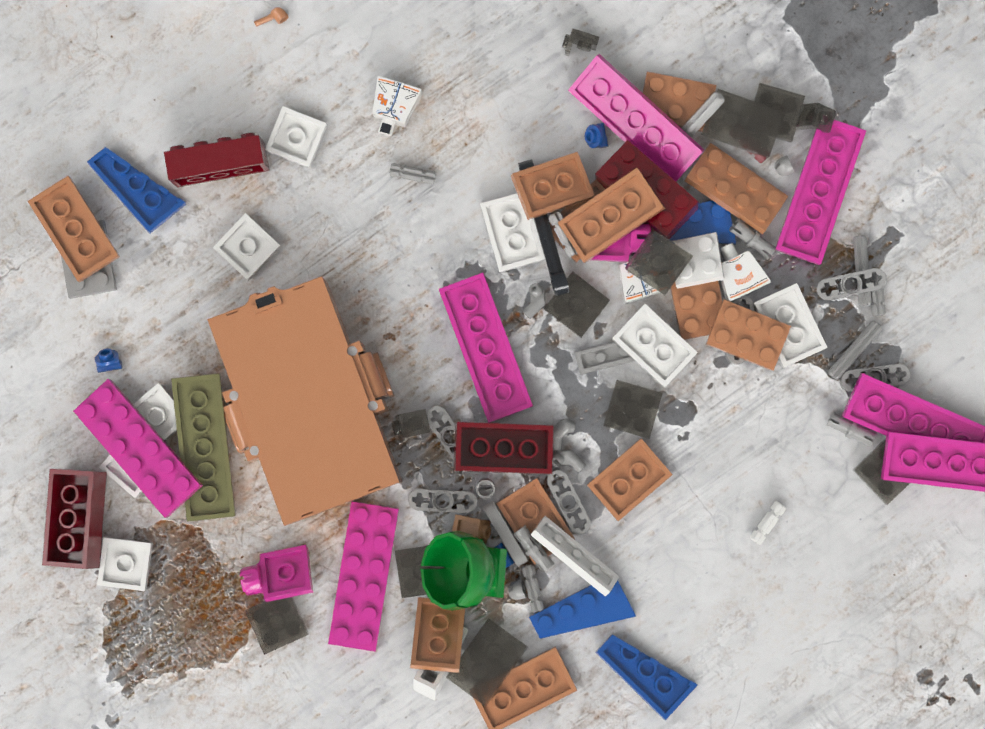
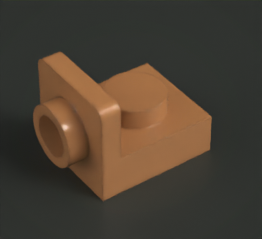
(477, 527)

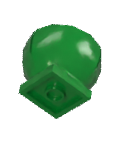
(468, 571)

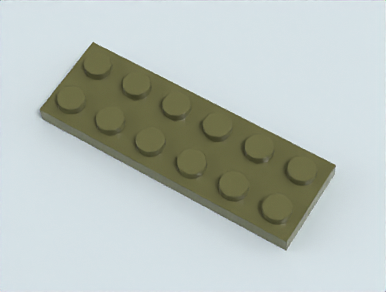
(204, 445)

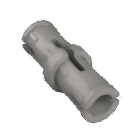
(752, 238)
(851, 429)
(533, 549)

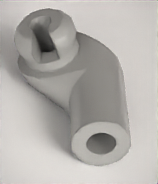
(537, 298)
(560, 430)
(567, 457)

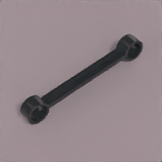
(549, 248)

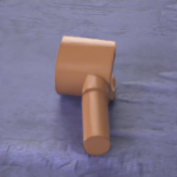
(277, 14)

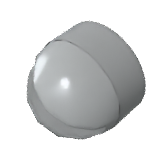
(783, 166)
(485, 492)
(517, 590)

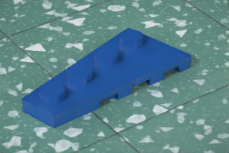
(137, 192)
(706, 220)
(582, 611)
(652, 681)

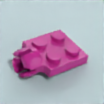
(623, 248)
(279, 574)

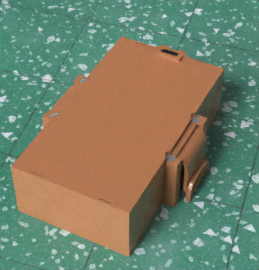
(305, 399)

